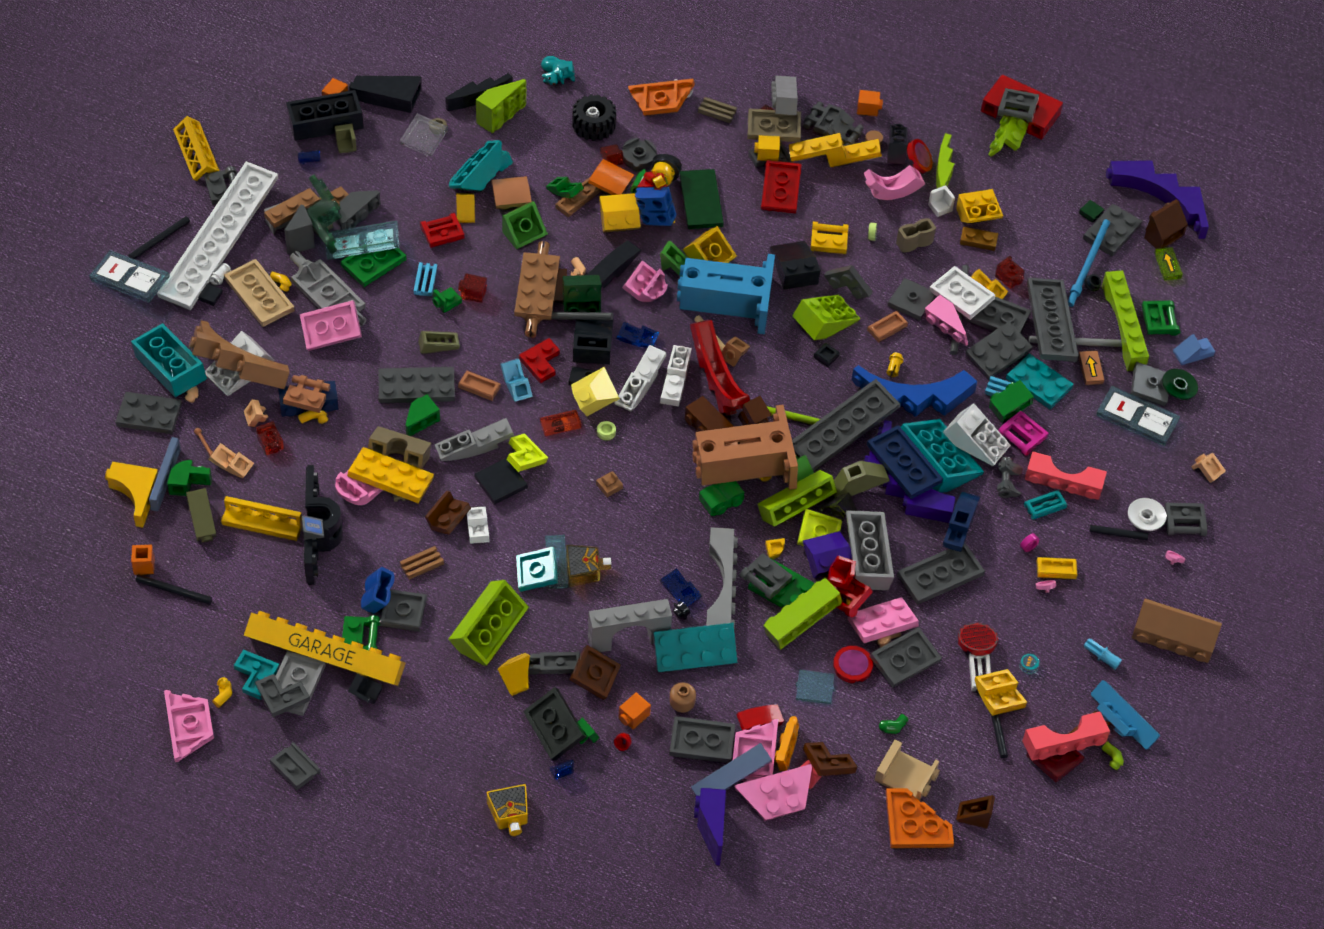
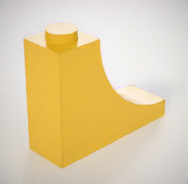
(136, 484)

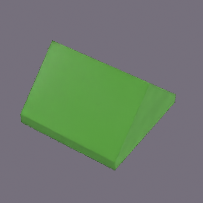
(523, 225)

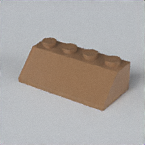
(1176, 630)

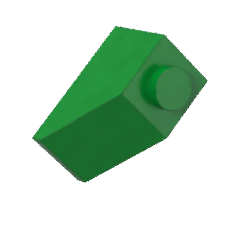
(422, 414)

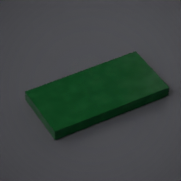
(701, 199)

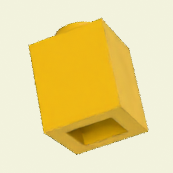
(767, 148)

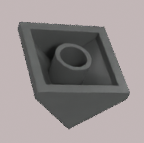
(299, 232)

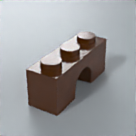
(754, 412)

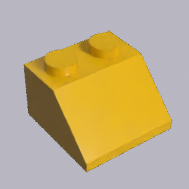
(619, 212)
(711, 247)

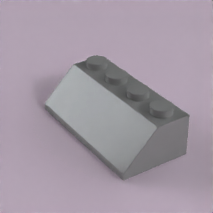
(870, 548)

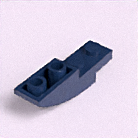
(961, 521)

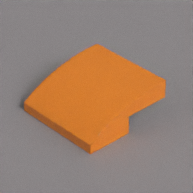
(610, 178)

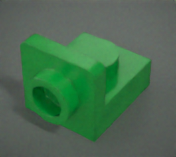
(446, 300)

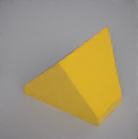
(515, 673)

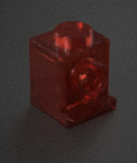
(1009, 272)
(269, 438)

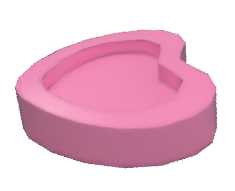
(1174, 557)
(1046, 585)

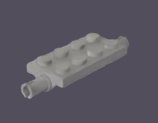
(323, 285)

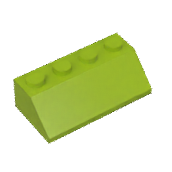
(489, 622)

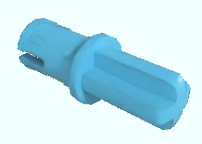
(1103, 654)

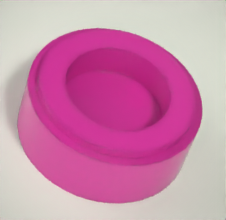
(1029, 542)

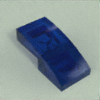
(636, 336)
(680, 588)

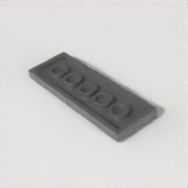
(1052, 319)
(845, 424)

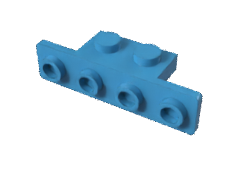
(1123, 715)

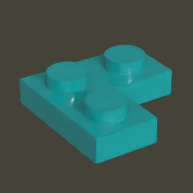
(256, 668)

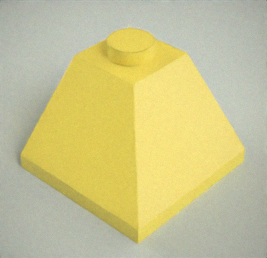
(594, 392)

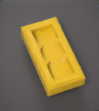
(1056, 568)

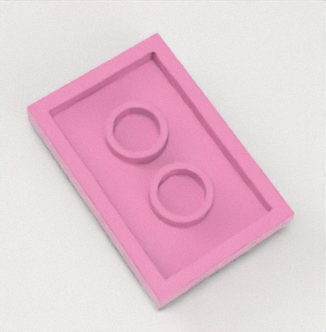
(330, 325)
(883, 620)

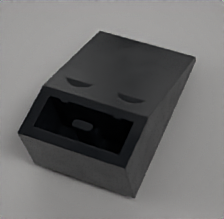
(592, 341)

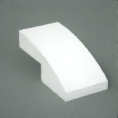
(478, 525)

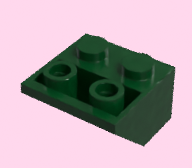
(581, 293)

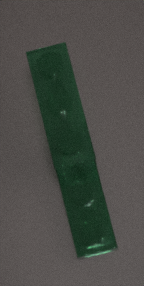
(324, 213)

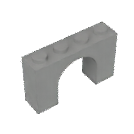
(607, 622)

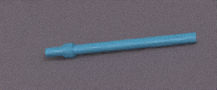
(1077, 287)

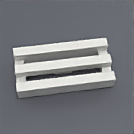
(979, 666)

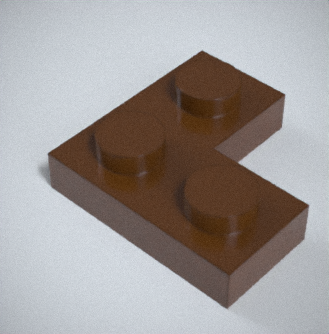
(828, 764)

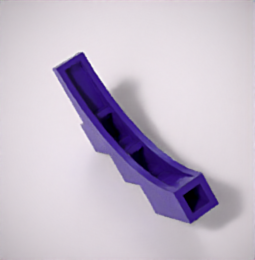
(927, 505)

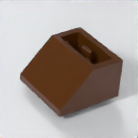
(1166, 225)

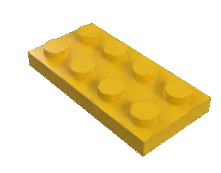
(390, 475)

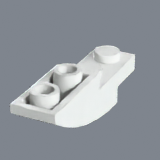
(676, 375)
(641, 379)

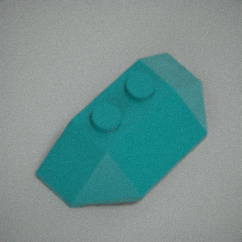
(478, 168)

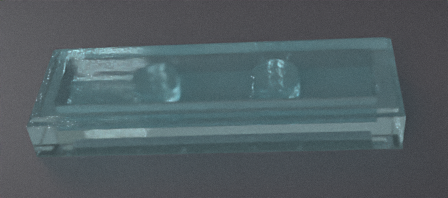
(558, 543)

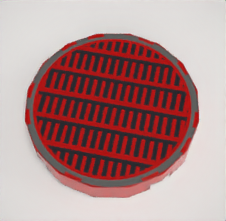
(977, 639)

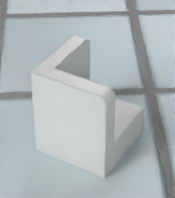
(941, 201)

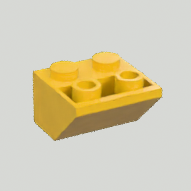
(978, 206)

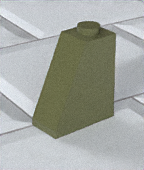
(201, 515)

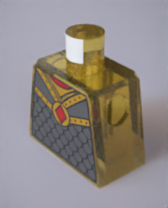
(584, 564)

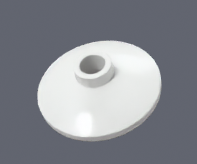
(1147, 508)

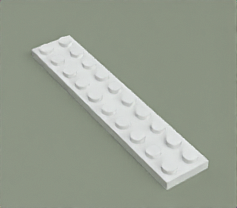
(218, 235)

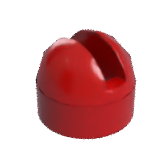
(618, 741)

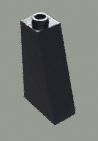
(388, 91)

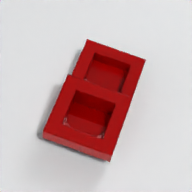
(759, 716)

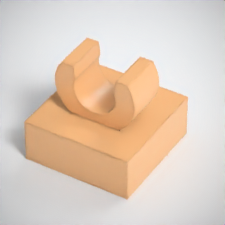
(254, 413)

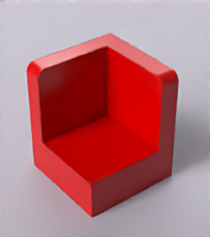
(841, 572)

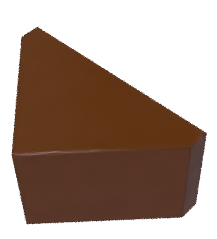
(976, 811)

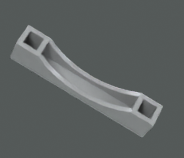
(721, 550)

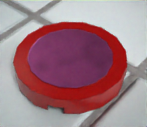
(920, 155)
(853, 664)

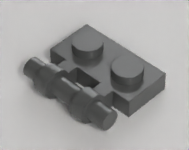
(827, 116)
(843, 124)

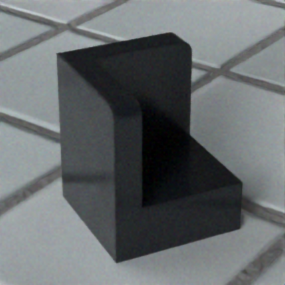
(365, 688)

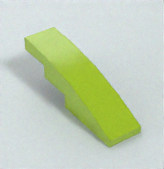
(944, 166)

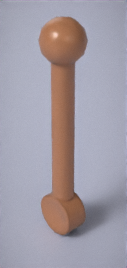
(197, 431)

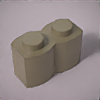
(916, 235)

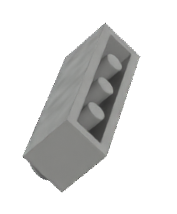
(784, 95)

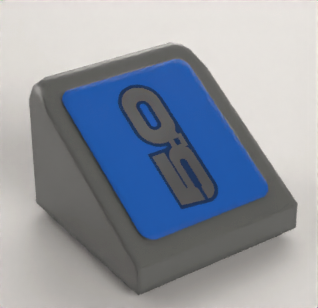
(312, 528)

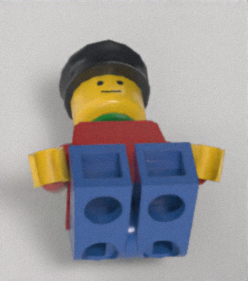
(652, 191)

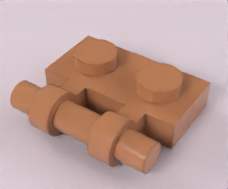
(304, 398)

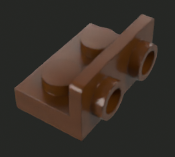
(447, 513)

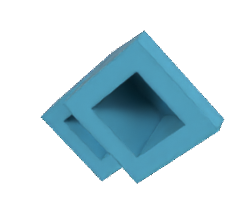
(515, 380)

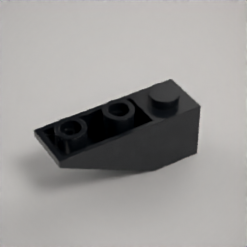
(897, 144)

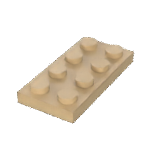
(259, 292)

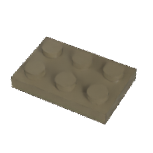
(768, 123)

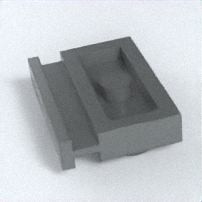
(295, 766)

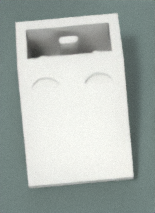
(227, 379)
(977, 435)

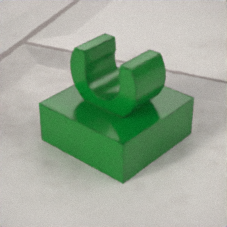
(589, 732)

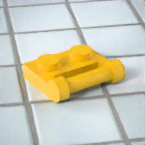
(829, 242)

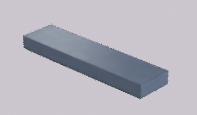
(162, 479)
(735, 770)

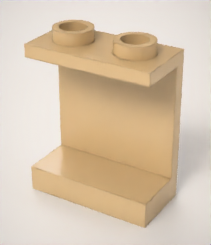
(905, 771)

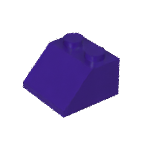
(823, 550)

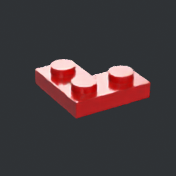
(537, 360)

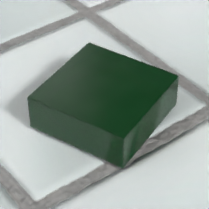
(1091, 211)

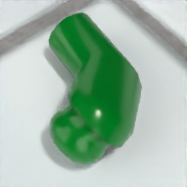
(893, 727)

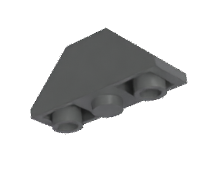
(357, 207)

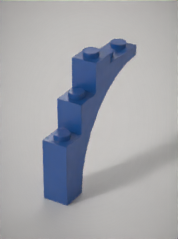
(942, 395)

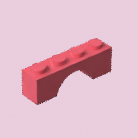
(1043, 471)
(1043, 742)

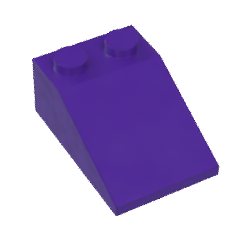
(710, 814)

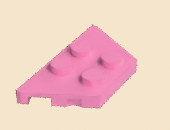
(188, 723)
(750, 738)
(778, 793)

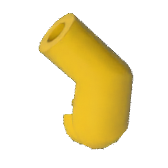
(283, 279)
(225, 692)

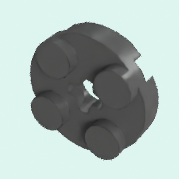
(636, 161)

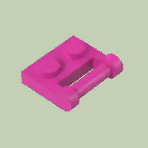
(1025, 428)

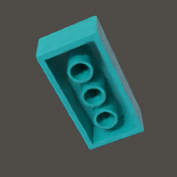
(169, 360)

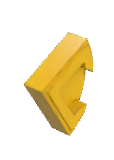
(775, 547)

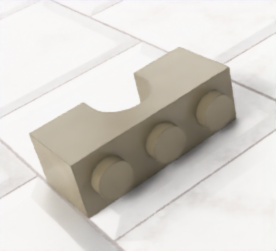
(415, 451)

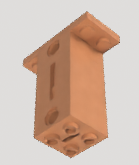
(746, 452)

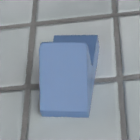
(1193, 350)

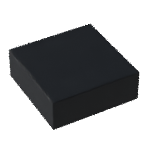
(210, 294)
(826, 354)

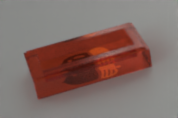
(560, 422)

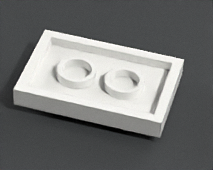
(963, 291)

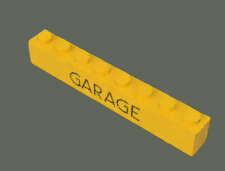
(325, 649)

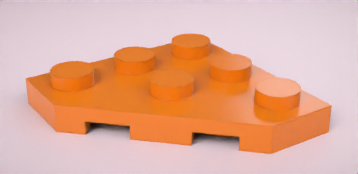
(915, 823)

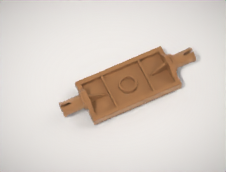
(537, 287)

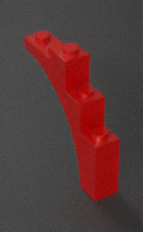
(719, 379)

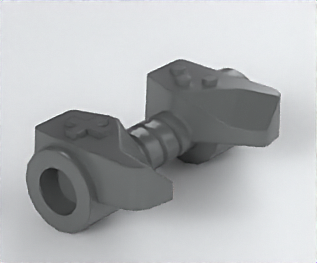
(1007, 468)

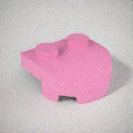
(646, 283)
(354, 490)

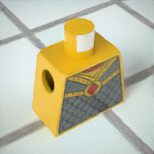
(509, 808)

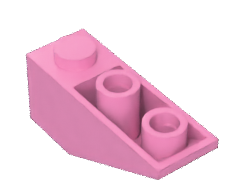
(944, 315)

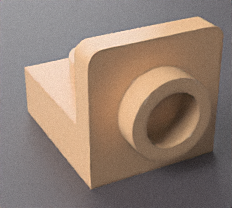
(1209, 466)

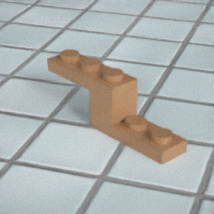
(285, 211)

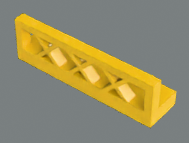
(199, 144)
(262, 520)

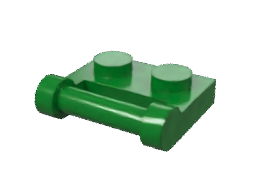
(1155, 318)
(354, 630)

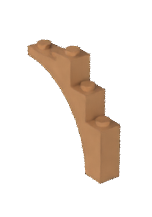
(228, 356)

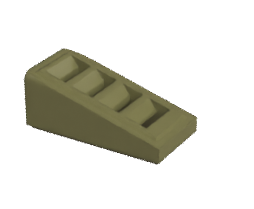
(427, 343)

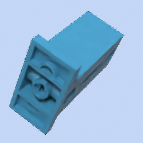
(727, 289)

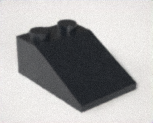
(796, 265)

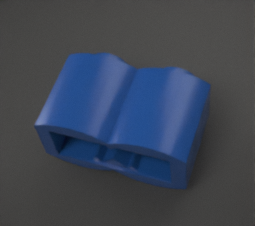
(377, 590)

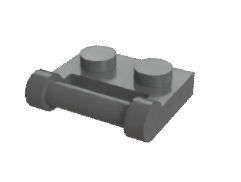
(1018, 100)
(216, 184)
(1185, 513)
(769, 572)

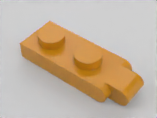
(787, 744)

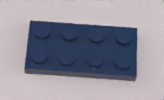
(904, 462)

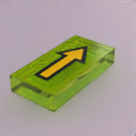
(1168, 263)

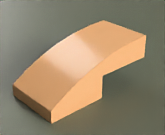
(229, 461)

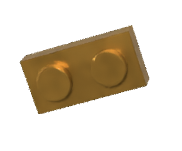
(978, 238)

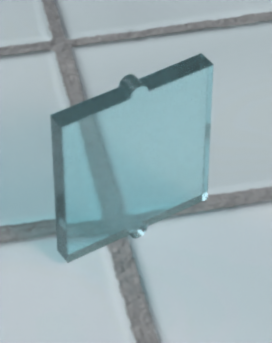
(815, 686)

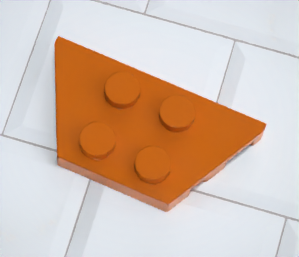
(661, 96)

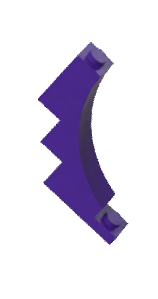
(1142, 176)

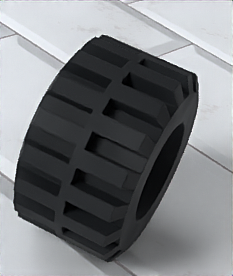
(594, 127)

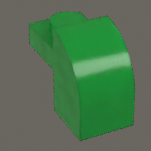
(184, 475)

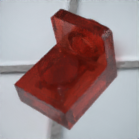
(612, 154)

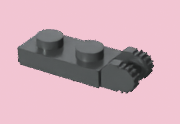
(553, 662)

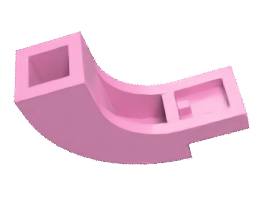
(895, 186)

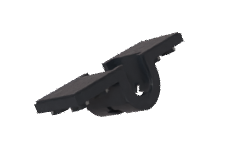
(330, 513)

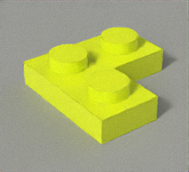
(526, 454)

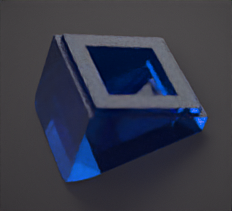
(562, 769)

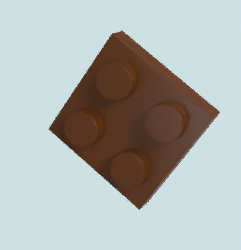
(595, 672)

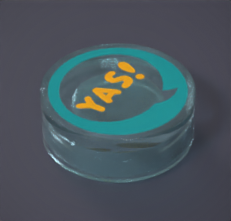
(1029, 663)

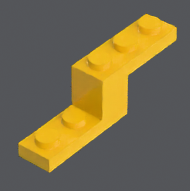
(835, 150)

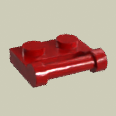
(442, 230)
(857, 594)

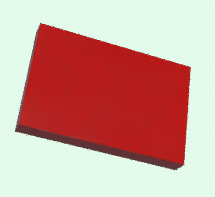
(781, 186)

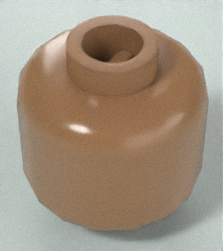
(682, 697)

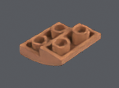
(511, 192)

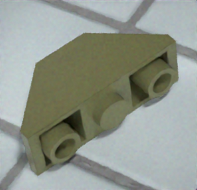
(859, 478)

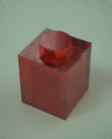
(473, 288)

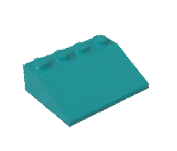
(949, 461)

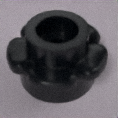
(1092, 282)
(681, 610)

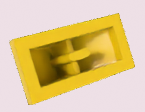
(465, 207)

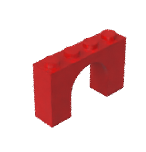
(1046, 112)

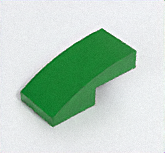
(563, 187)

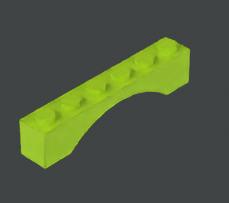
(1132, 339)

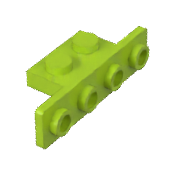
(1010, 132)

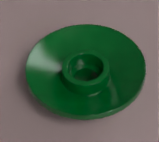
(1180, 384)

